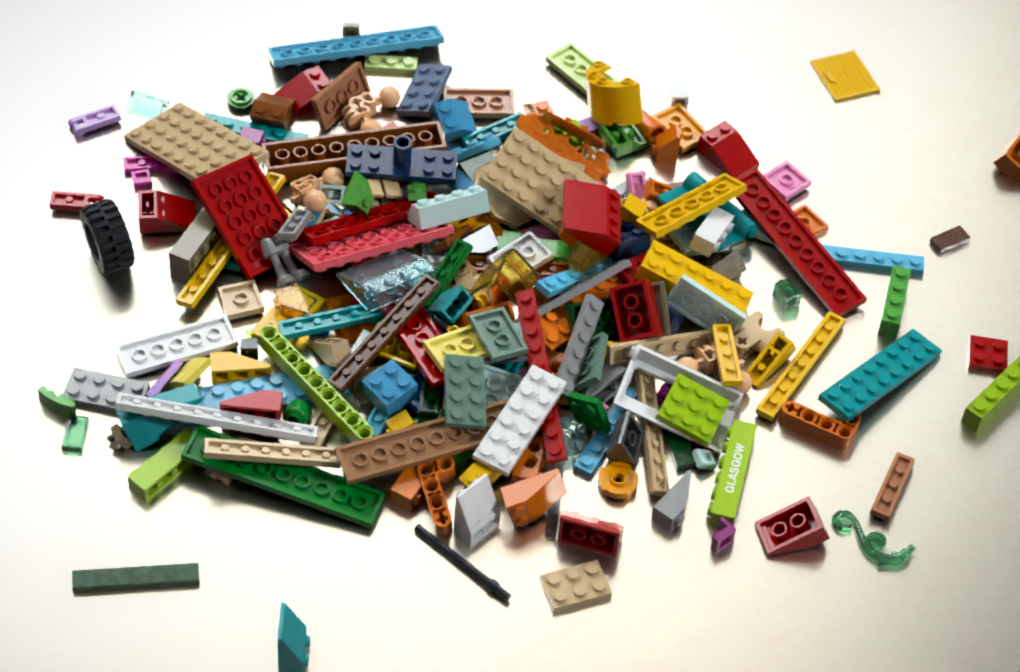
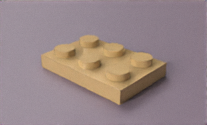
(575, 586)

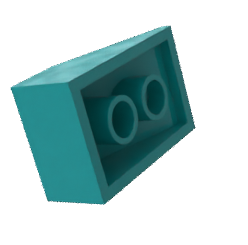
(292, 641)

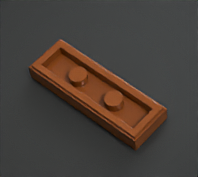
(449, 241)

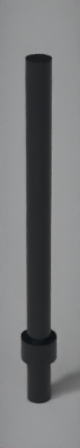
(491, 584)

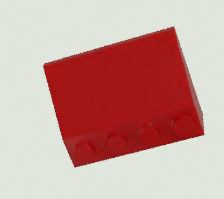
(592, 215)

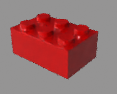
(636, 311)

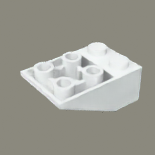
(476, 511)

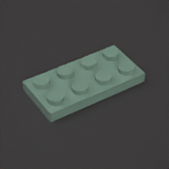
(464, 392)

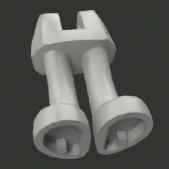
(271, 250)

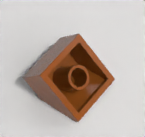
(272, 110)

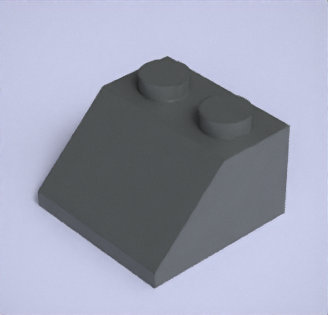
(625, 440)

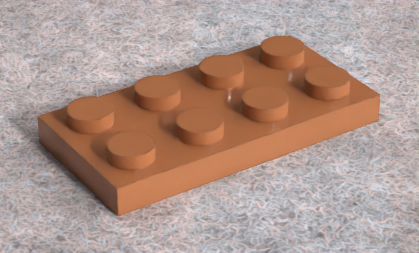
(335, 96)
(484, 101)

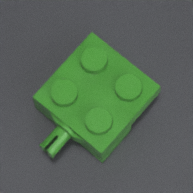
(622, 139)

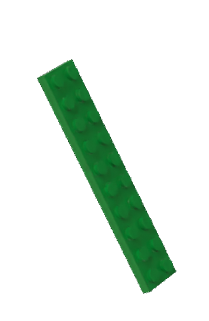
(295, 482)

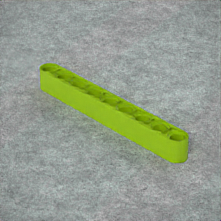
(314, 385)

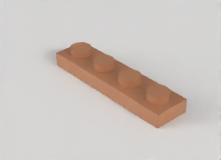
(892, 486)

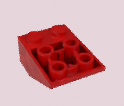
(164, 212)

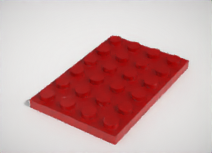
(243, 211)

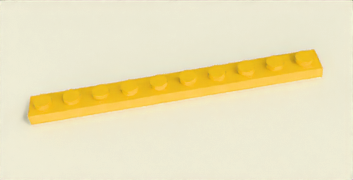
(215, 261)

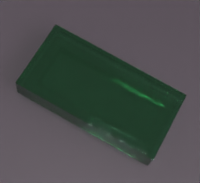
(75, 433)

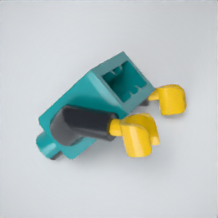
(451, 305)

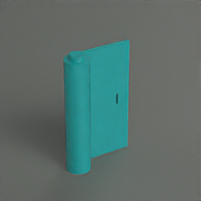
(743, 226)

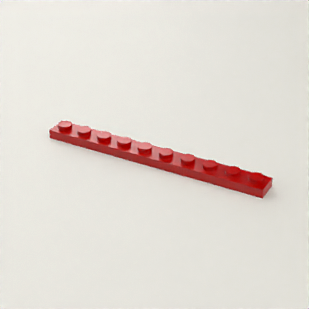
(537, 355)

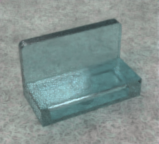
(145, 104)

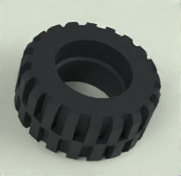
(107, 236)

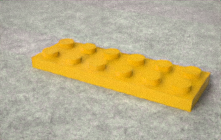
(691, 205)

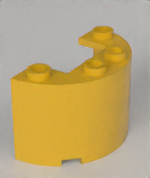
(612, 101)

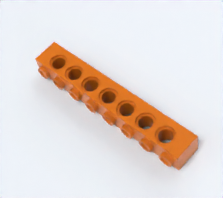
(536, 459)

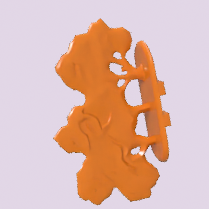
(560, 143)

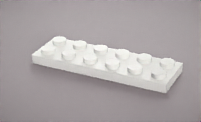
(182, 342)
(519, 420)

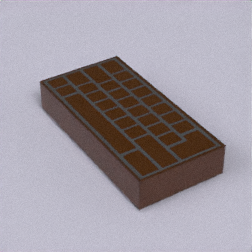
(950, 239)

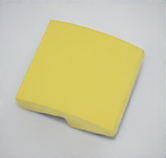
(188, 373)

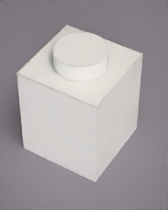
(678, 93)

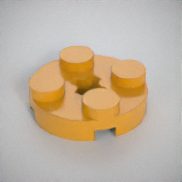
(617, 490)

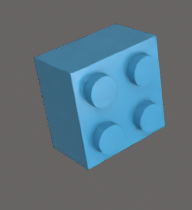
(390, 388)

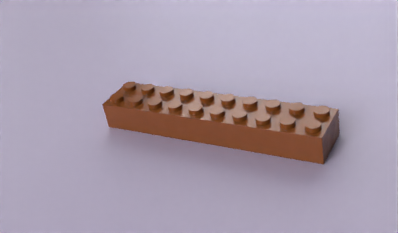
(317, 153)

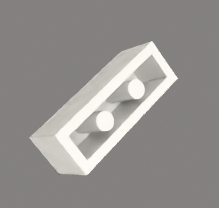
(712, 232)

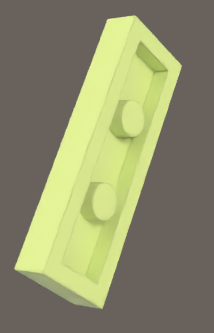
(390, 64)

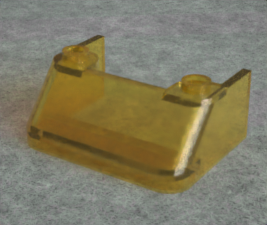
(512, 275)

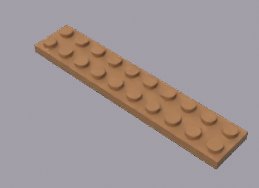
(410, 447)

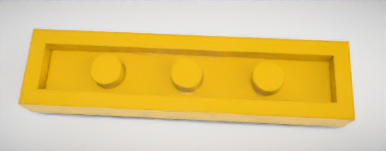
(726, 355)

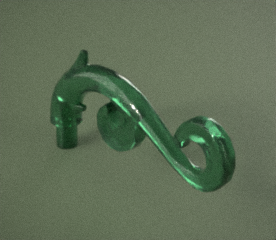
(874, 537)

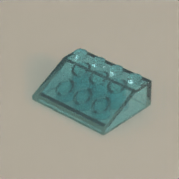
(385, 278)

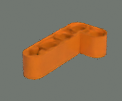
(819, 426)
(437, 498)

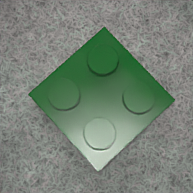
(589, 411)

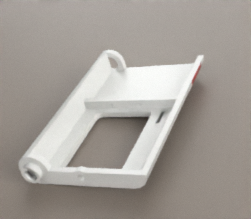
(667, 371)

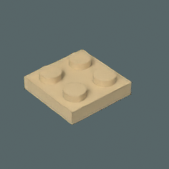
(241, 299)

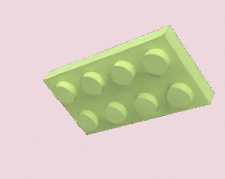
(573, 64)

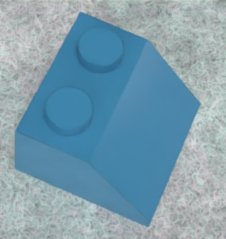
(454, 118)

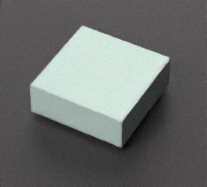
(704, 459)

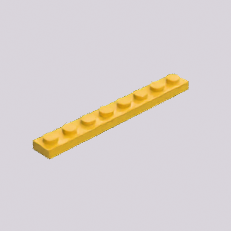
(800, 366)

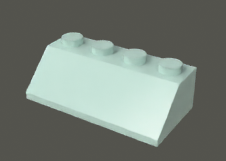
(449, 207)

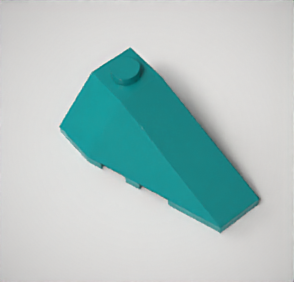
(146, 429)

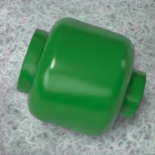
(297, 411)

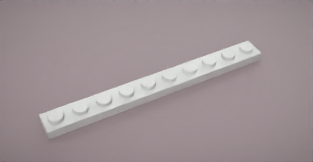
(215, 417)

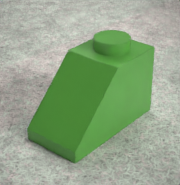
(358, 195)

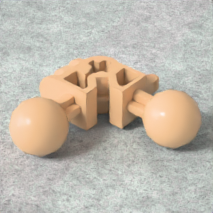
(366, 105)
(306, 189)
(706, 360)

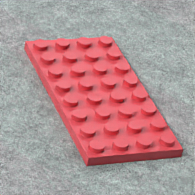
(366, 244)

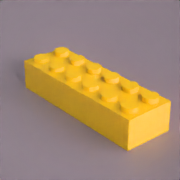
(669, 265)

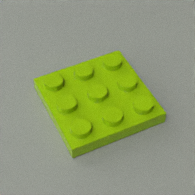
(692, 409)

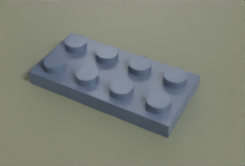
(424, 90)

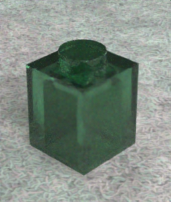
(787, 293)

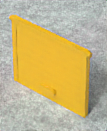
(845, 75)

